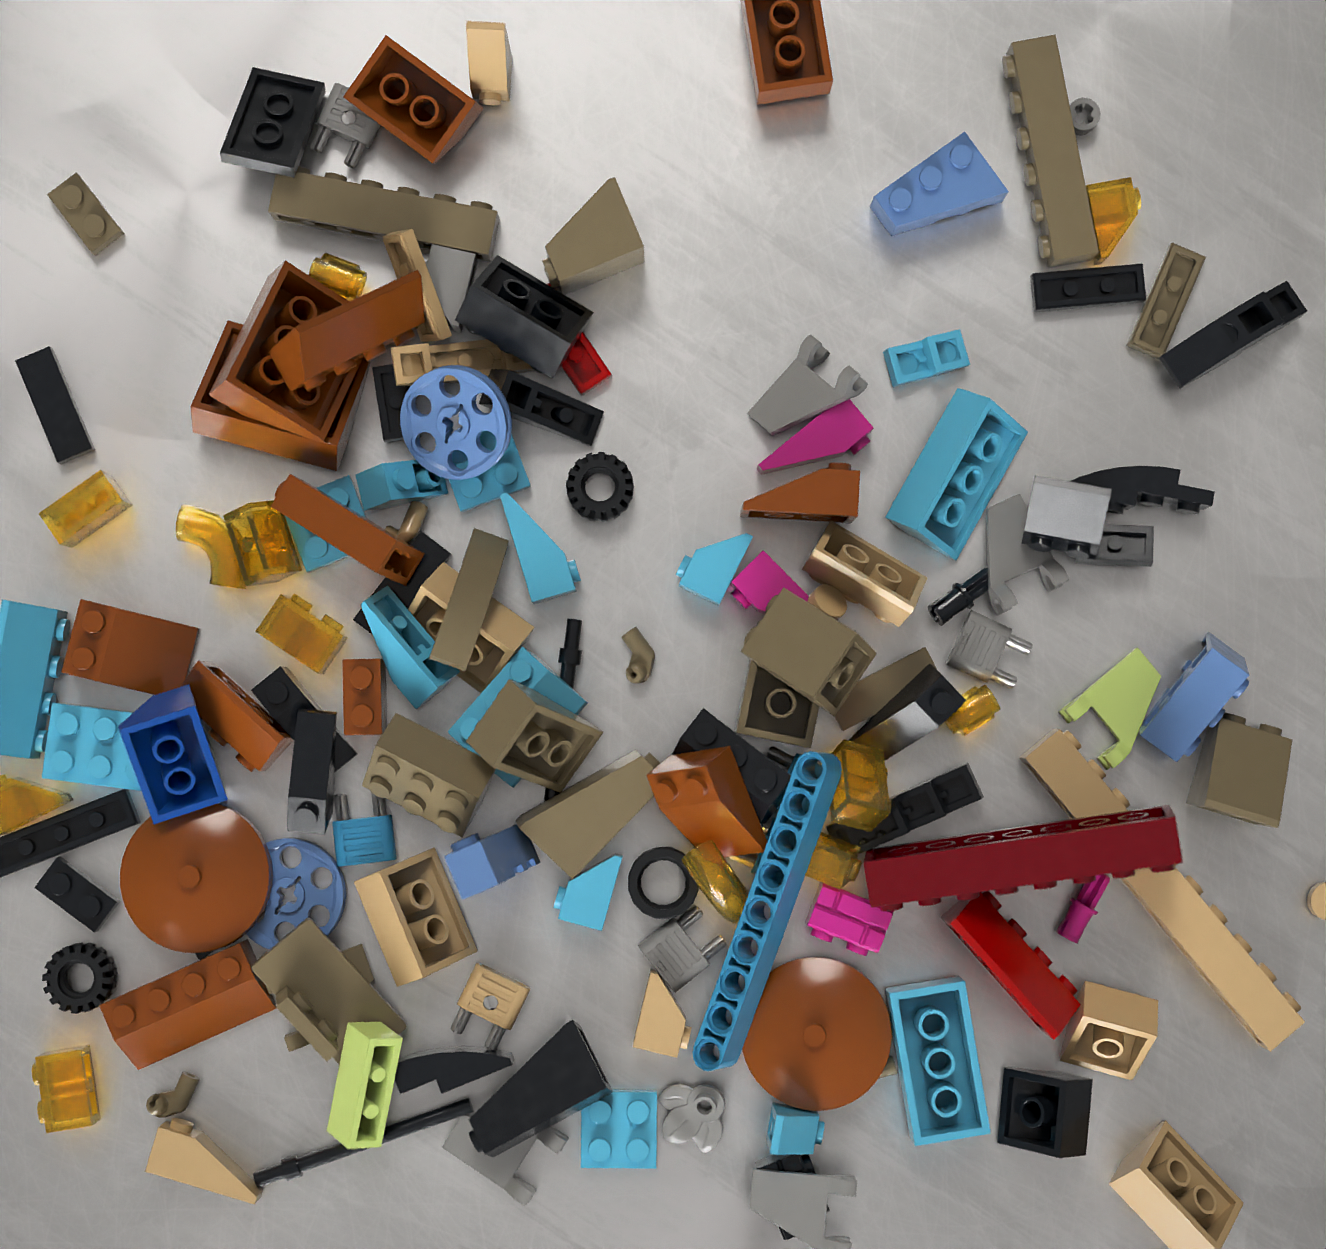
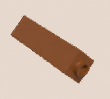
(347, 530)

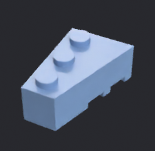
(938, 188)
(1196, 699)
(489, 861)

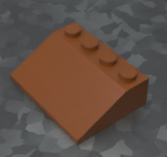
(250, 377)
(223, 423)

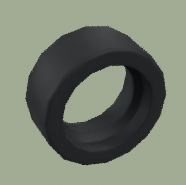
(642, 902)

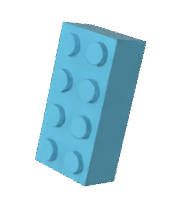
(937, 1061)

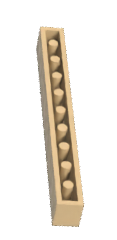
(1172, 899)

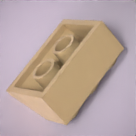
(865, 574)
(498, 638)
(415, 917)
(1176, 1192)

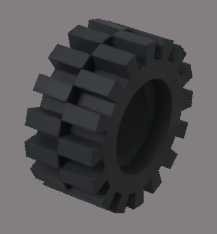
(600, 464)
(57, 977)

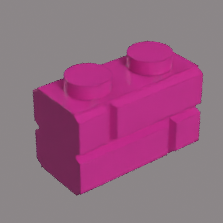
(847, 918)

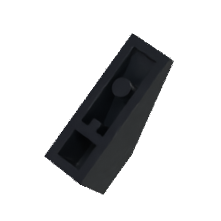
(545, 407)
(283, 697)
(911, 714)
(312, 772)

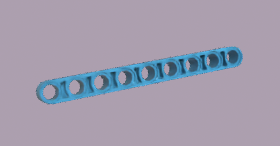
(781, 901)

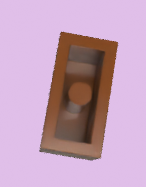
(364, 696)

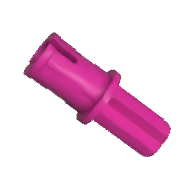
(1082, 909)

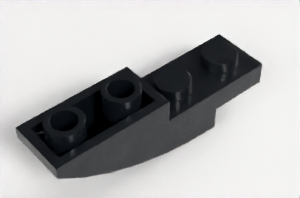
(1233, 334)
(1149, 483)

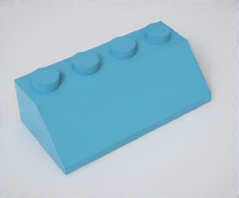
(957, 473)
(28, 668)

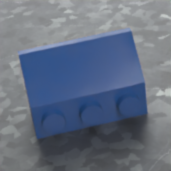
(172, 755)

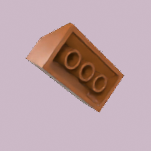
(350, 332)
(188, 1006)

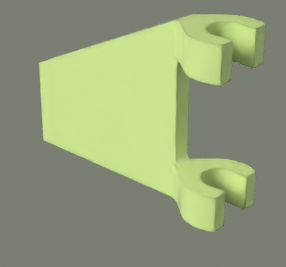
(1120, 702)

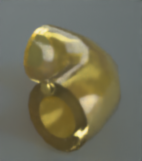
(211, 534)
(717, 880)

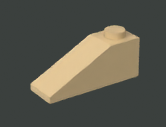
(489, 61)
(196, 1160)

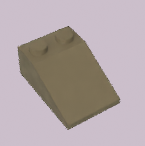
(533, 737)

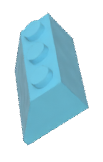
(528, 671)

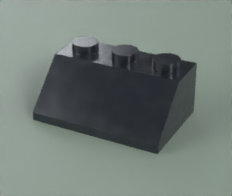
(523, 316)
(762, 777)

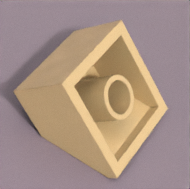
(1110, 1030)

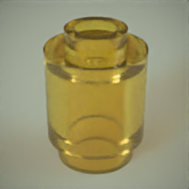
(339, 275)
(975, 712)

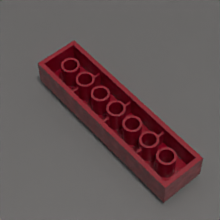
(1023, 857)

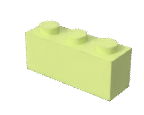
(364, 1084)

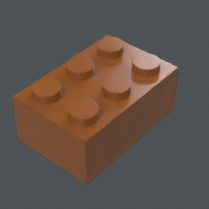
(787, 49)

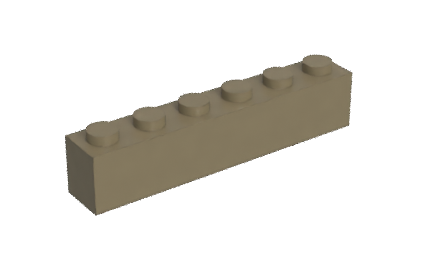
(1050, 151)
(374, 212)

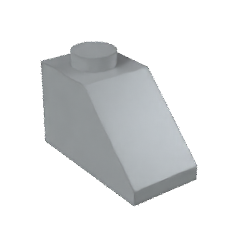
(452, 277)

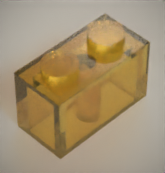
(85, 509)
(262, 543)
(302, 633)
(862, 789)
(66, 1089)

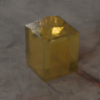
(834, 861)

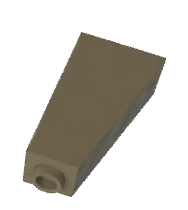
(590, 813)

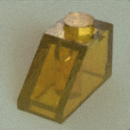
(1112, 209)
(26, 801)

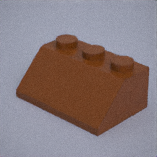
(412, 101)
(236, 717)

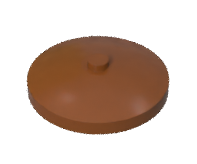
(196, 879)
(818, 1034)

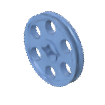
(470, 417)
(307, 893)

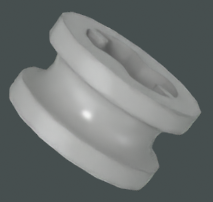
(1093, 118)

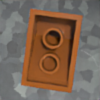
(817, 497)
(129, 649)
(708, 800)

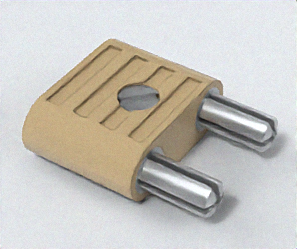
(492, 998)

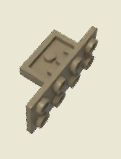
(321, 989)

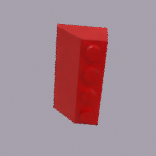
(1013, 963)

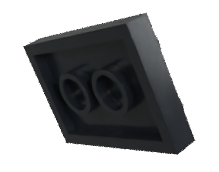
(273, 122)

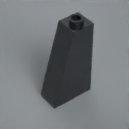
(541, 1093)

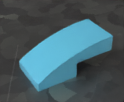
(926, 358)

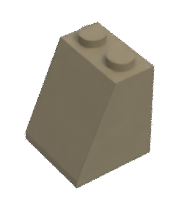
(594, 242)
(808, 650)
(1242, 771)

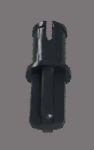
(959, 597)

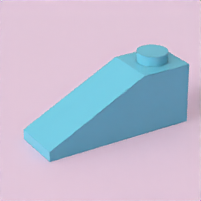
(542, 561)
(405, 648)

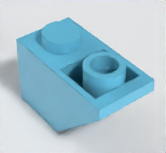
(398, 484)

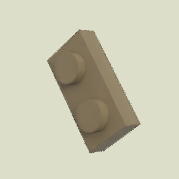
(85, 213)

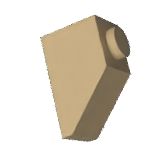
(661, 1020)

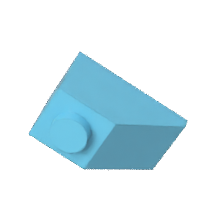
(713, 567)
(589, 894)
(793, 1130)

